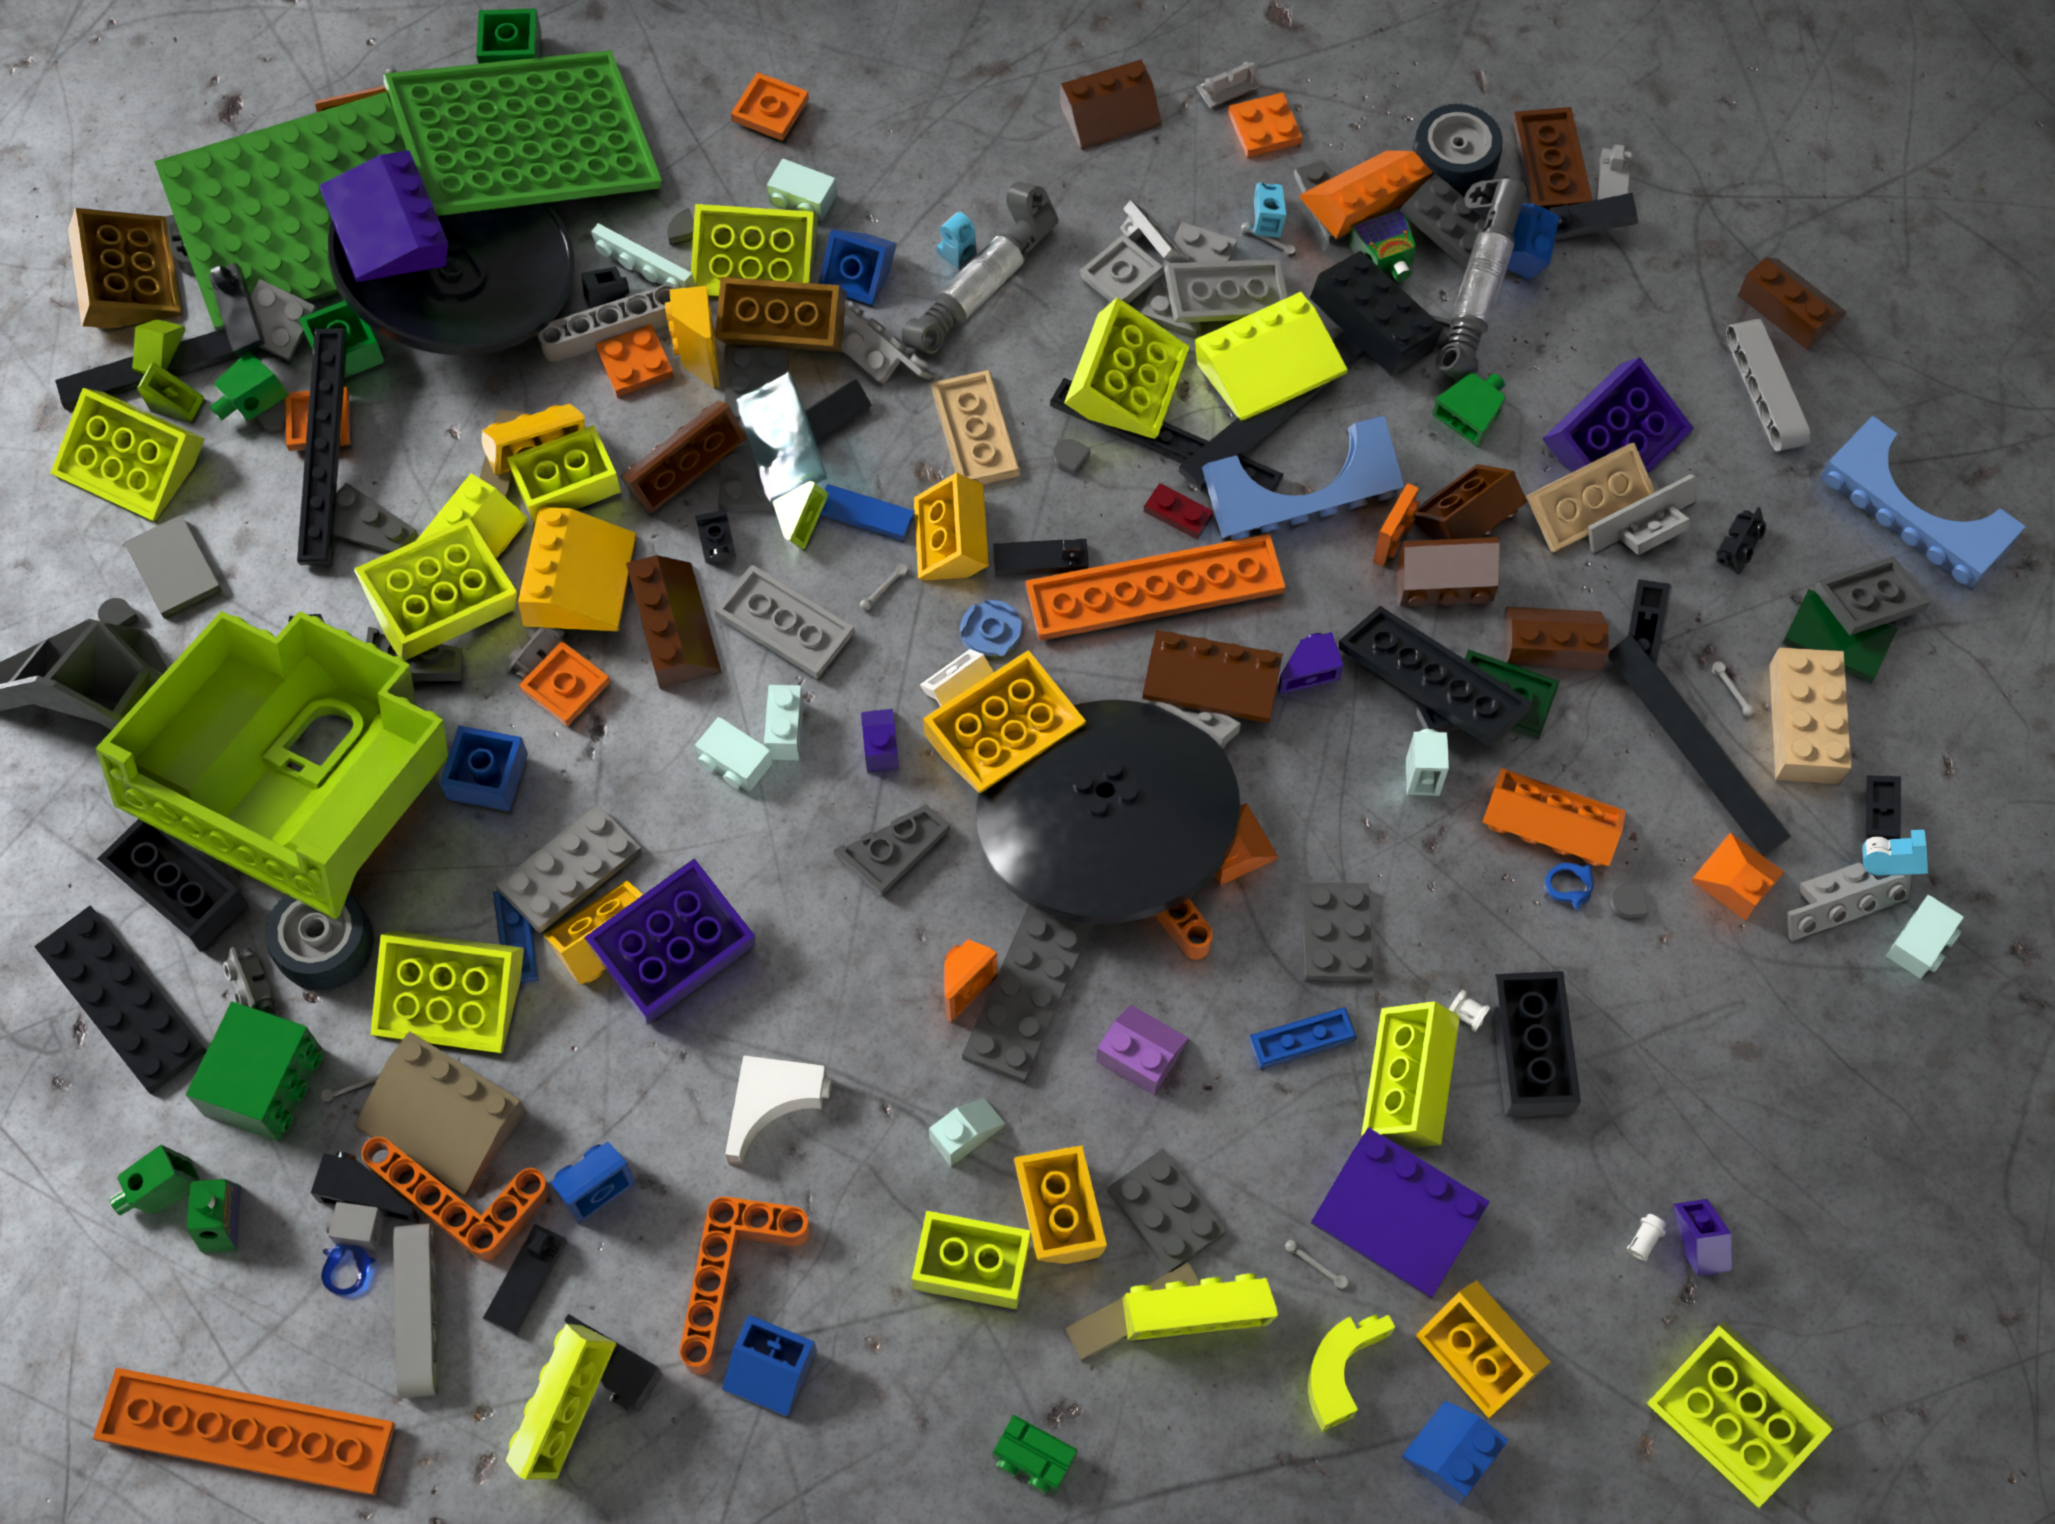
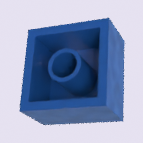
(484, 768)

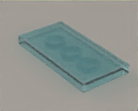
(780, 437)

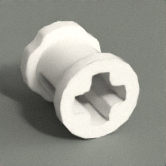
(1470, 1010)

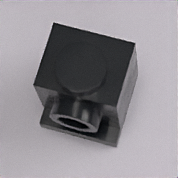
(603, 286)
(715, 536)

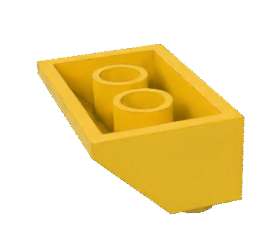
(694, 332)
(528, 432)
(951, 529)
(568, 937)
(1061, 1205)
(1482, 1348)

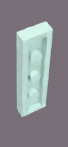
(640, 259)

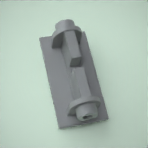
(1229, 85)
(526, 658)
(242, 971)

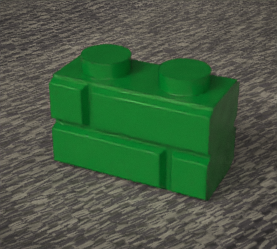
(1034, 1455)

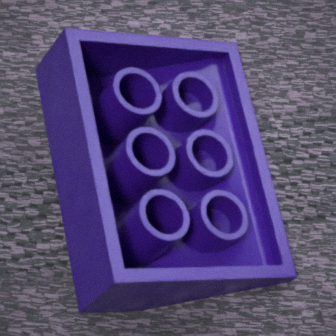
(385, 218)
(1618, 412)
(670, 941)
(1400, 1212)

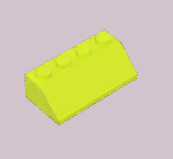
(487, 508)
(1412, 1074)
(1198, 1308)
(559, 1403)

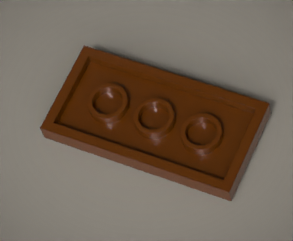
(1551, 157)

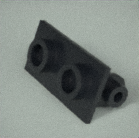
(1747, 529)

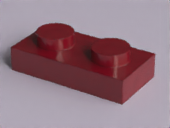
(1178, 511)

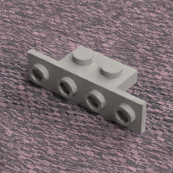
(875, 350)
(1647, 520)
(1844, 897)

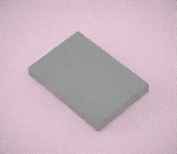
(172, 566)

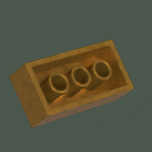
(781, 314)

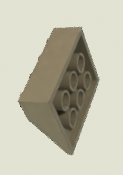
(440, 1113)

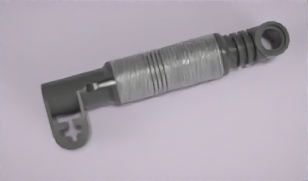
(1499, 205)
(987, 270)

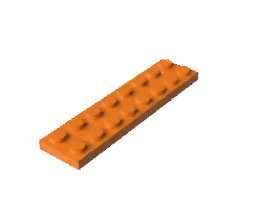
(1154, 587)
(245, 1431)

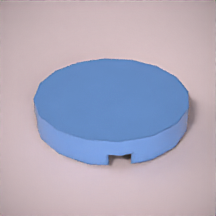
(992, 629)

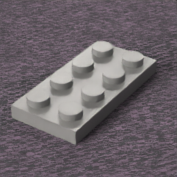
(1197, 246)
(1223, 289)
(784, 621)
(568, 868)

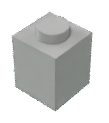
(355, 1225)

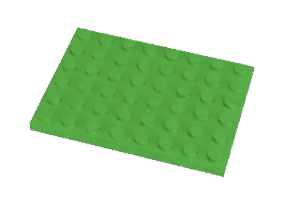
(522, 131)
(262, 200)

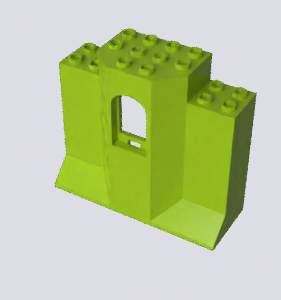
(215, 739)

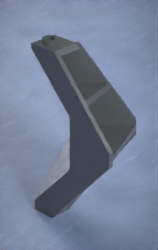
(84, 671)

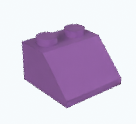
(1140, 1049)

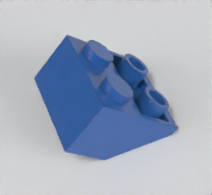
(768, 1365)

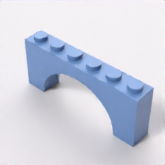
(1246, 506)
(1961, 548)

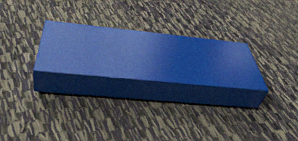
(867, 512)
(516, 932)
(1302, 1038)

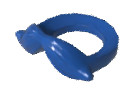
(1574, 897)

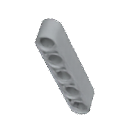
(596, 324)
(1768, 385)
(415, 1311)

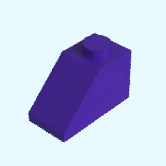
(1312, 664)
(879, 740)
(1704, 1237)

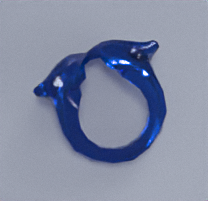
(334, 1256)

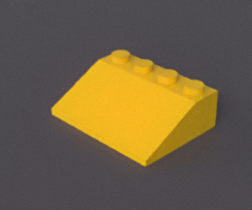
(575, 572)
(1002, 722)

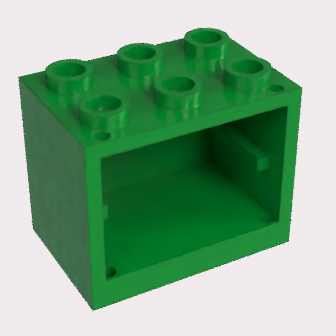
(255, 1071)

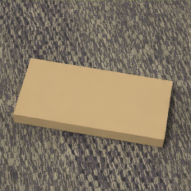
(975, 427)
(1588, 495)

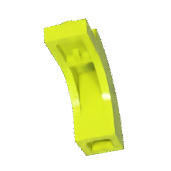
(1326, 1381)

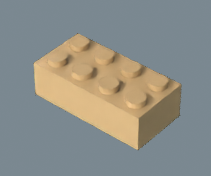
(1809, 716)

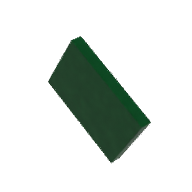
(1819, 629)
(1529, 684)

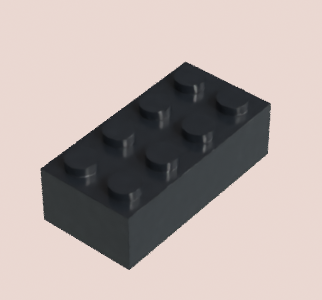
(1376, 313)
(173, 883)
(1534, 1044)

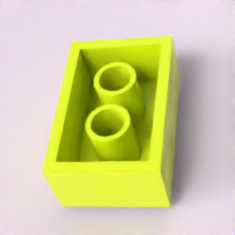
(564, 472)
(971, 1260)

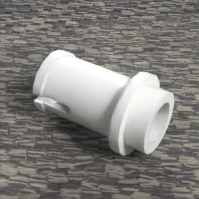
(1647, 1236)

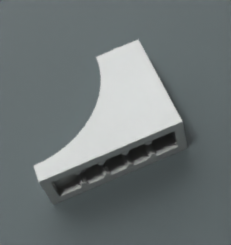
(768, 1091)

